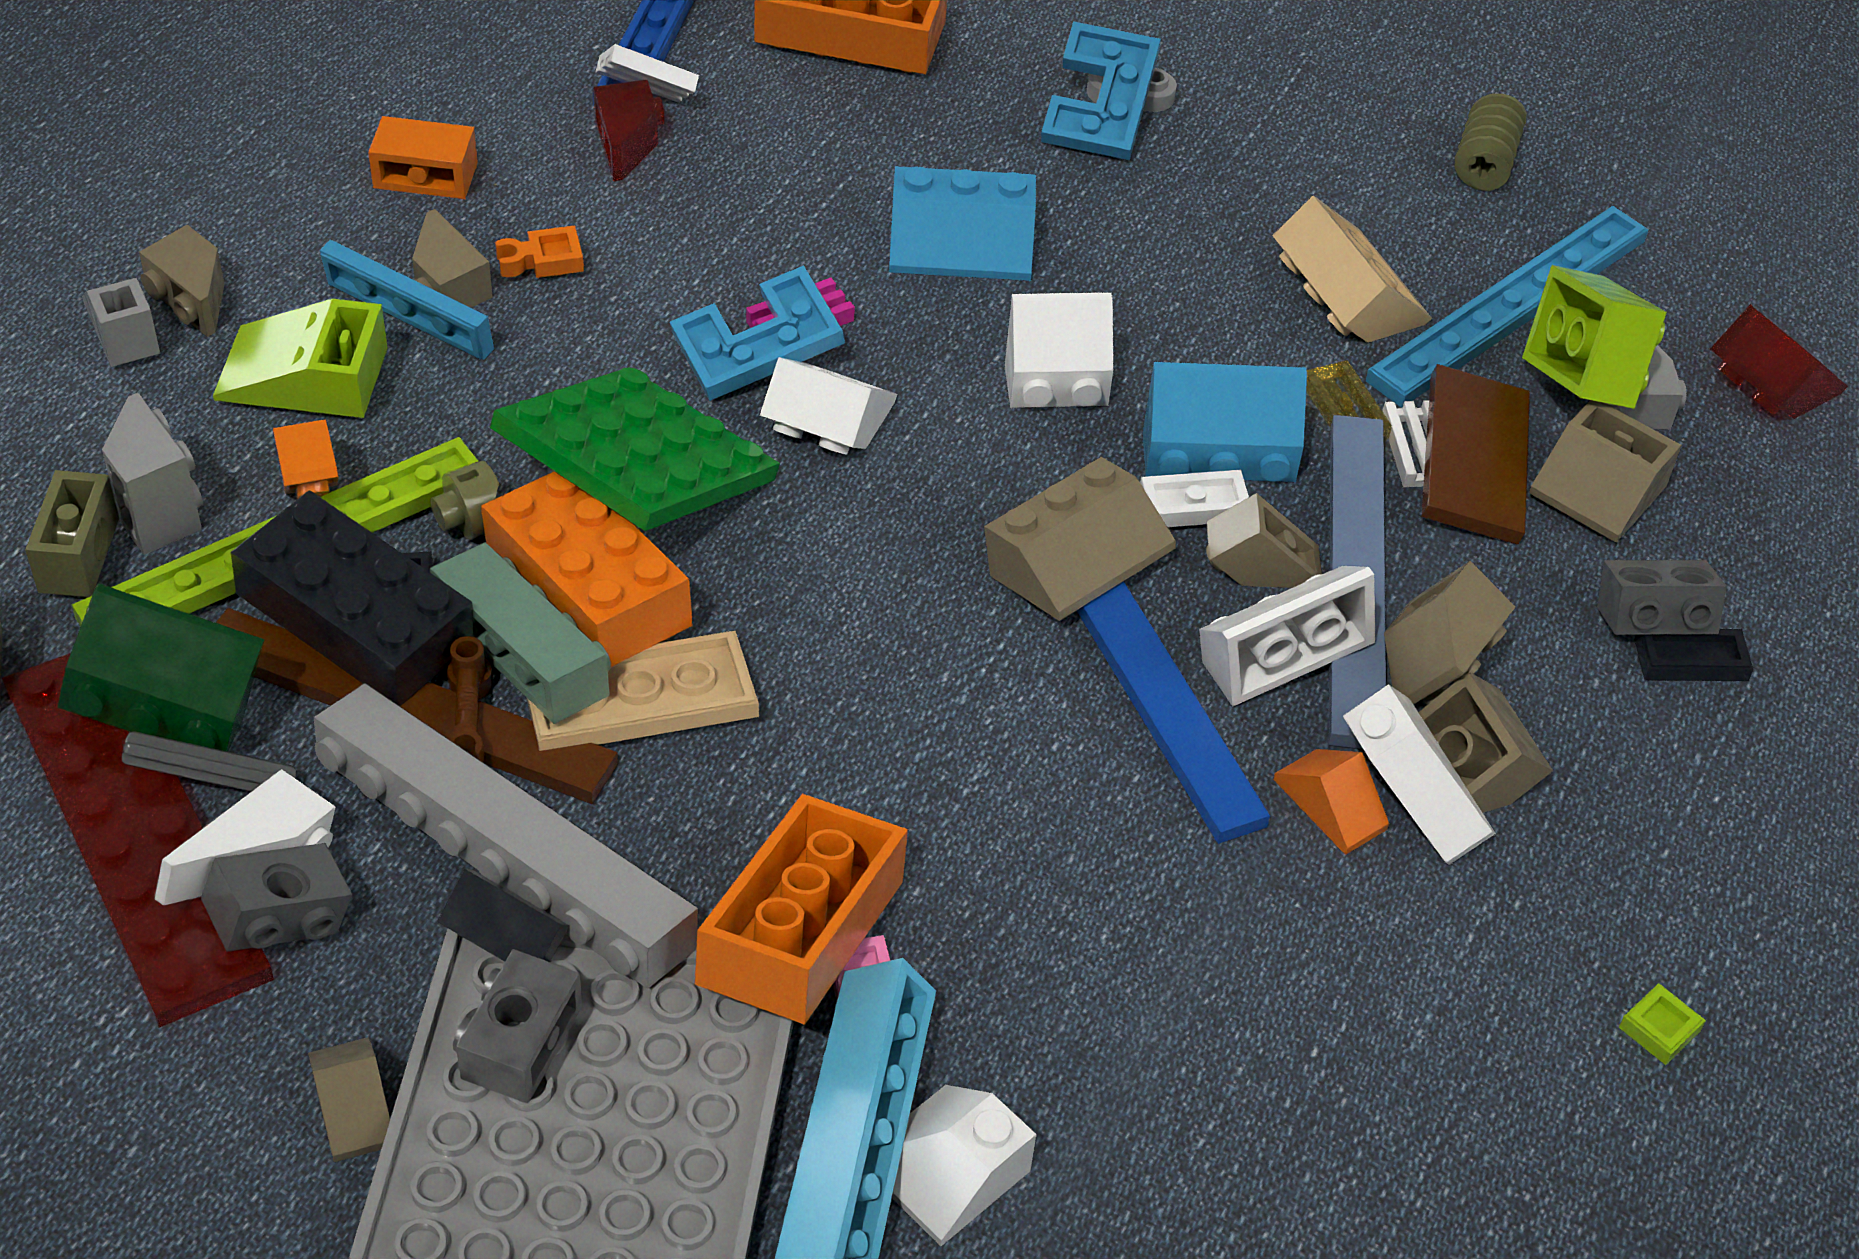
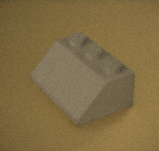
(1077, 539)

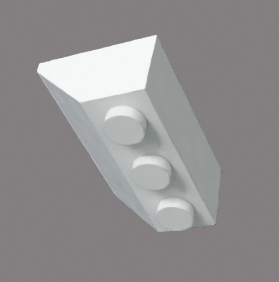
(1290, 633)

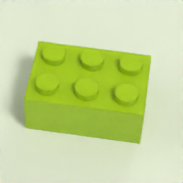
(1594, 336)

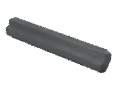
(199, 762)

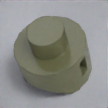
(463, 498)

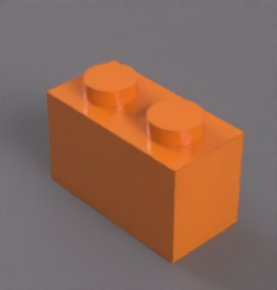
(423, 157)

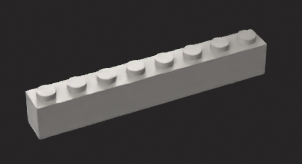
(507, 835)

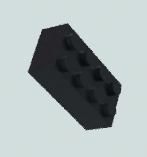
(351, 597)

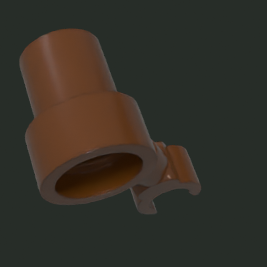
(471, 679)

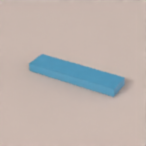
(407, 299)

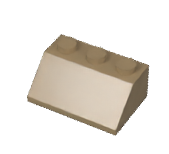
(1347, 274)

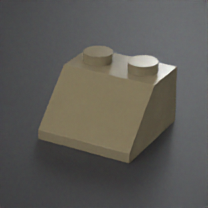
(1485, 742)

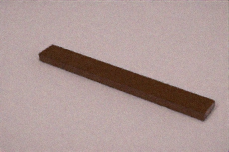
(506, 737)

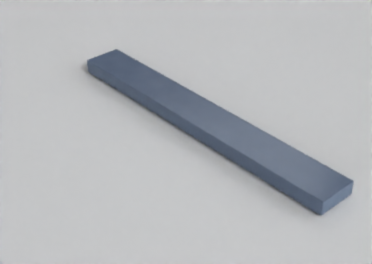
(1357, 541)

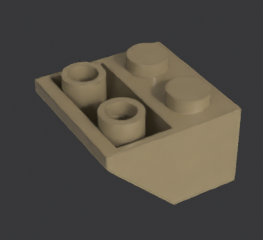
(1606, 469)
(1444, 633)

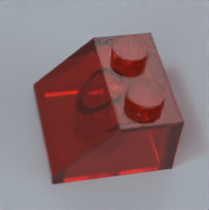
(1774, 365)

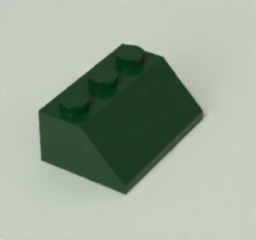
(159, 671)

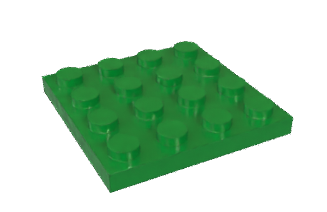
(635, 447)

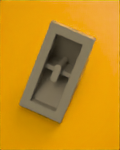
(350, 1098)

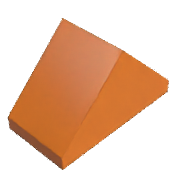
(1336, 795)

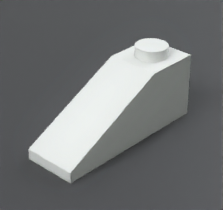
(1419, 772)
(269, 818)

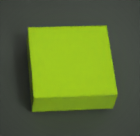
(1662, 1024)

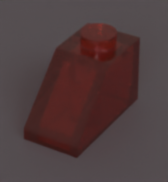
(627, 124)

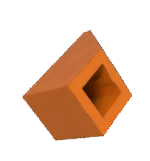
(306, 458)

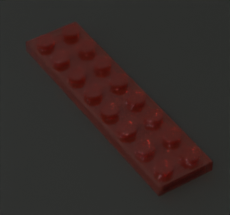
(123, 829)

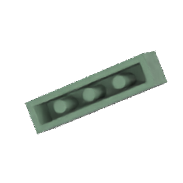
(527, 635)

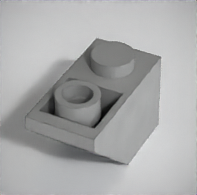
(122, 321)

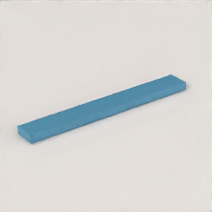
(1502, 307)

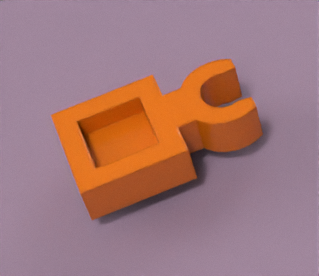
(546, 251)

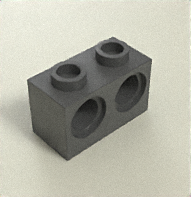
(1661, 597)

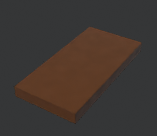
(1476, 454)

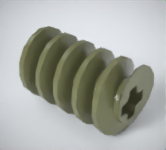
(1490, 141)

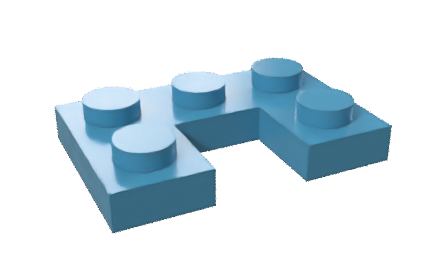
(1113, 122)
(798, 331)

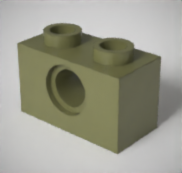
(72, 533)

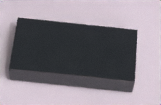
(1694, 656)
(500, 919)

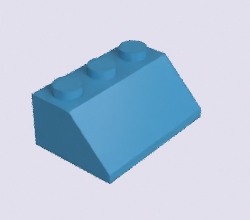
(963, 223)
(1225, 420)

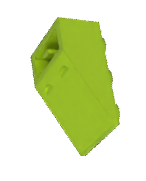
(308, 359)

